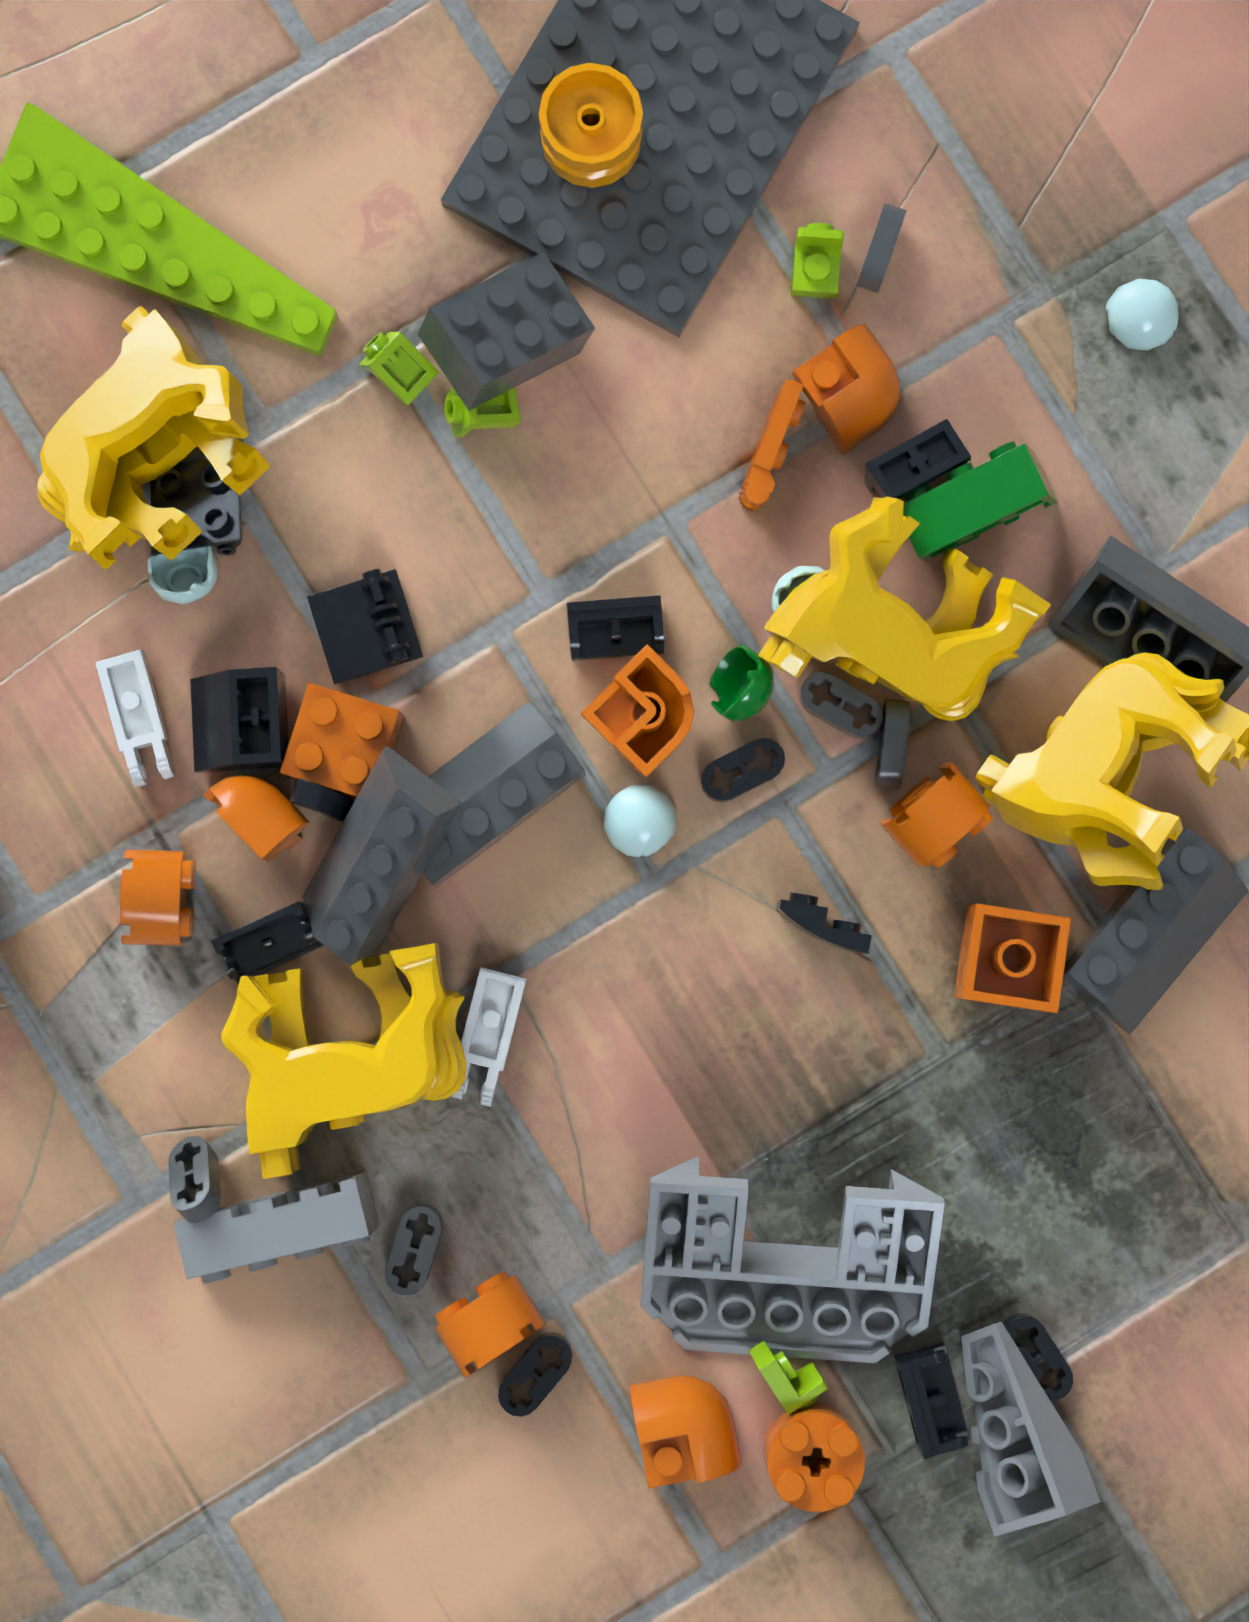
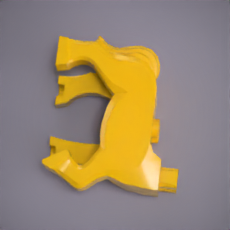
(133, 429)
(882, 636)
(1086, 770)
(342, 1081)

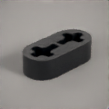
(737, 760)
(320, 800)
(1045, 1350)
(543, 1382)

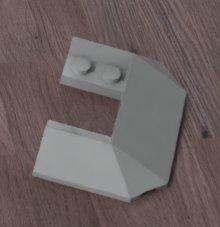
(795, 1297)

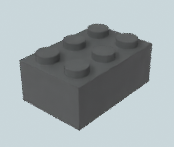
(505, 330)

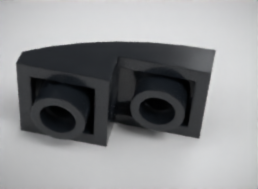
(808, 917)

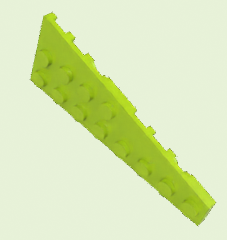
(104, 218)

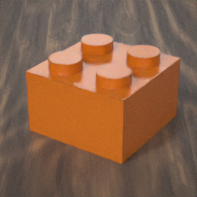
(339, 739)
(1012, 958)

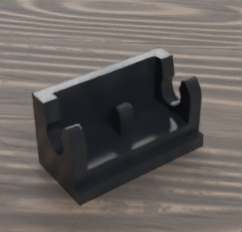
(916, 462)
(615, 627)
(267, 942)
(932, 1400)

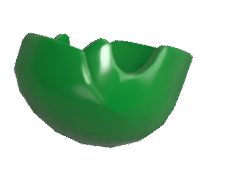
(742, 684)

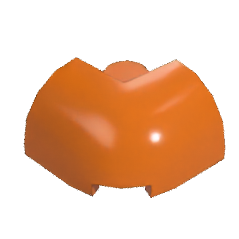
(851, 387)
(643, 712)
(258, 814)
(684, 1430)

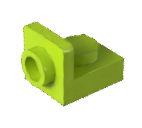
(817, 261)
(398, 365)
(495, 413)
(791, 1388)

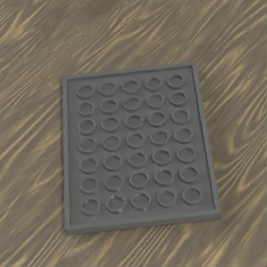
(720, 110)

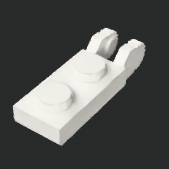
(135, 713)
(491, 1027)

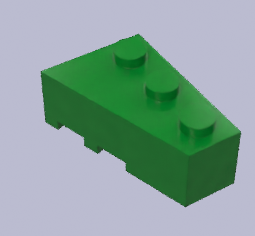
(977, 500)

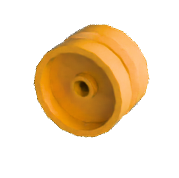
(591, 124)

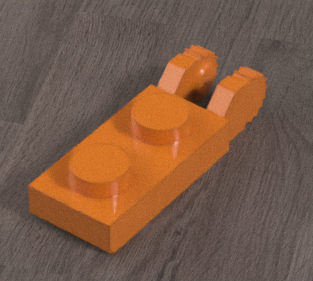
(770, 448)

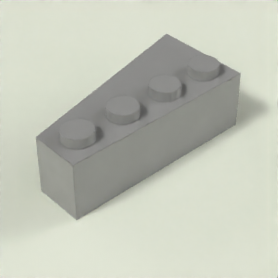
(278, 1226)

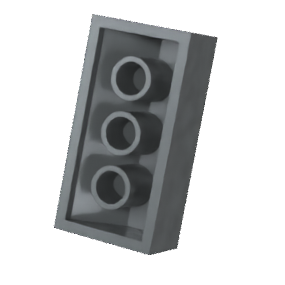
(1135, 607)
(501, 785)
(377, 857)
(1154, 933)

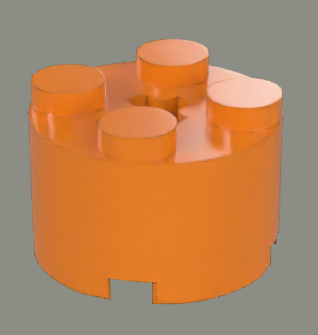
(937, 817)
(156, 897)
(489, 1323)
(832, 1478)

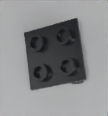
(206, 499)
(365, 626)

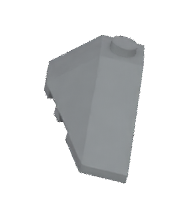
(1025, 1450)

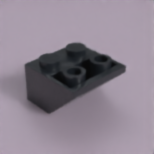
(239, 720)

